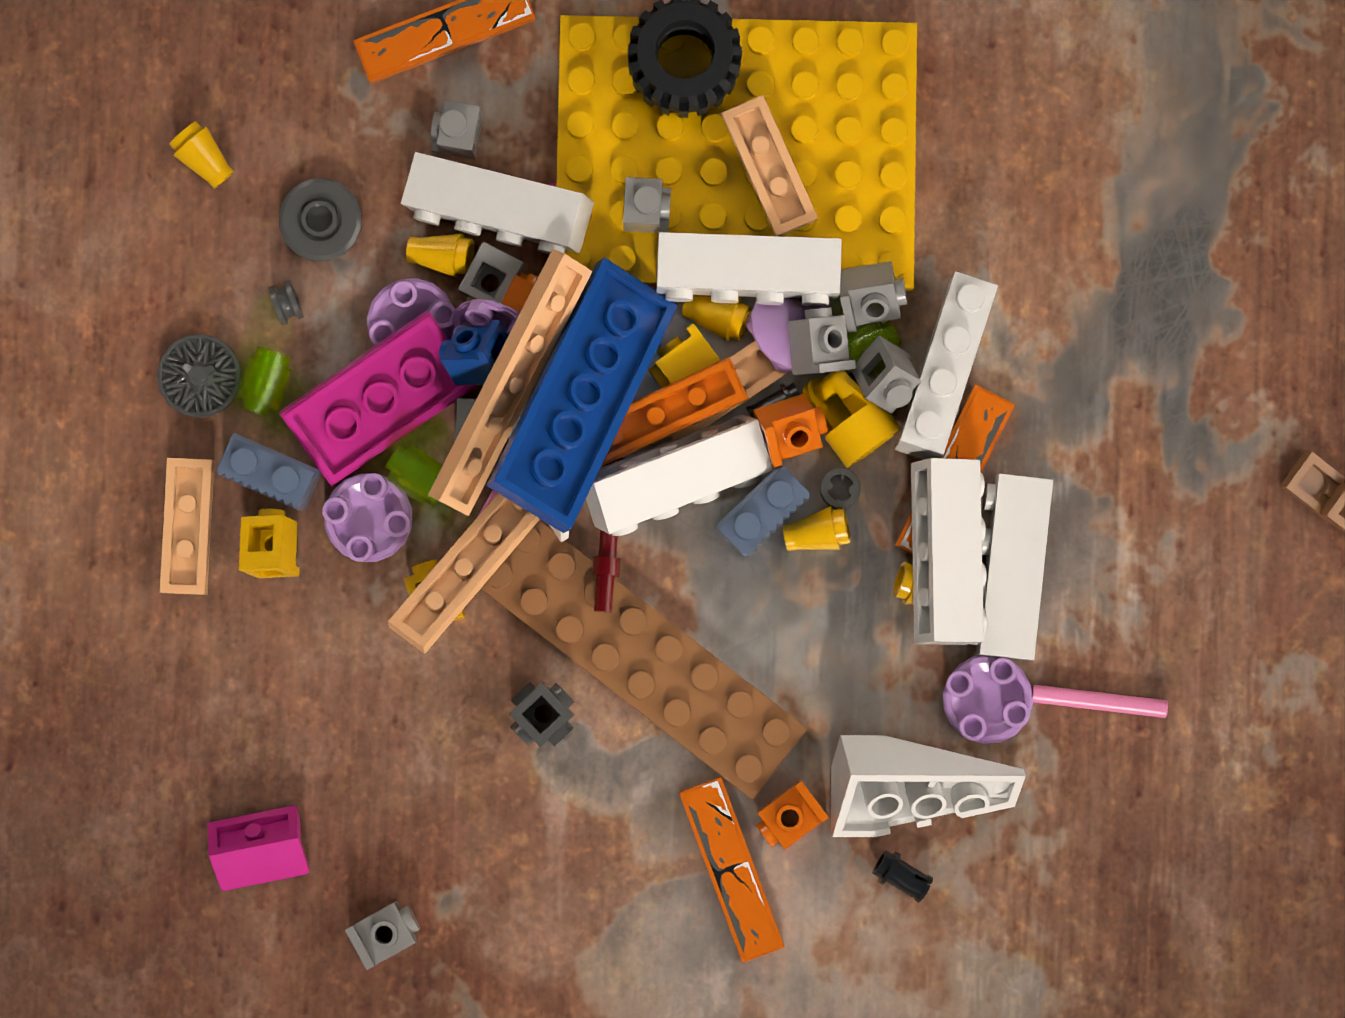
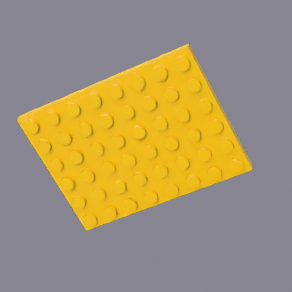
(835, 94)

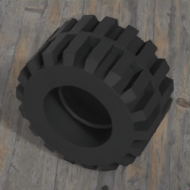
(692, 19)

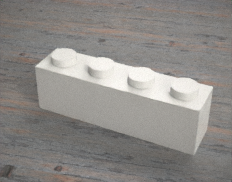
(496, 203)
(748, 267)
(946, 367)
(678, 474)
(948, 551)
(1014, 564)

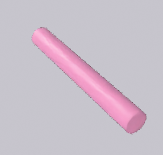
(1099, 701)

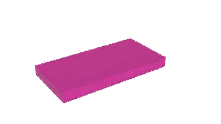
(374, 400)

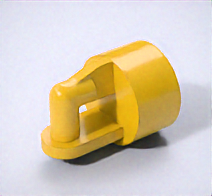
(852, 421)

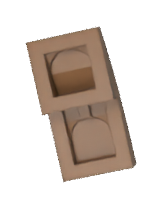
(1318, 488)

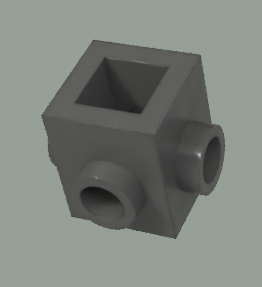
(526, 724)

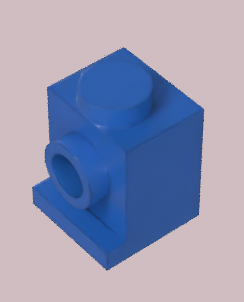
(472, 352)

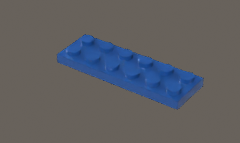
(582, 396)

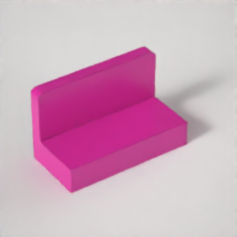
(257, 848)

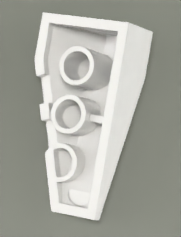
(897, 782)

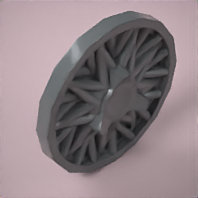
(320, 220)
(199, 376)

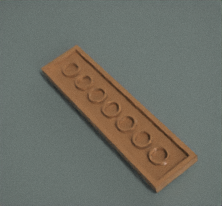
(646, 661)

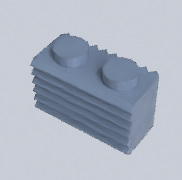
(268, 472)
(762, 511)

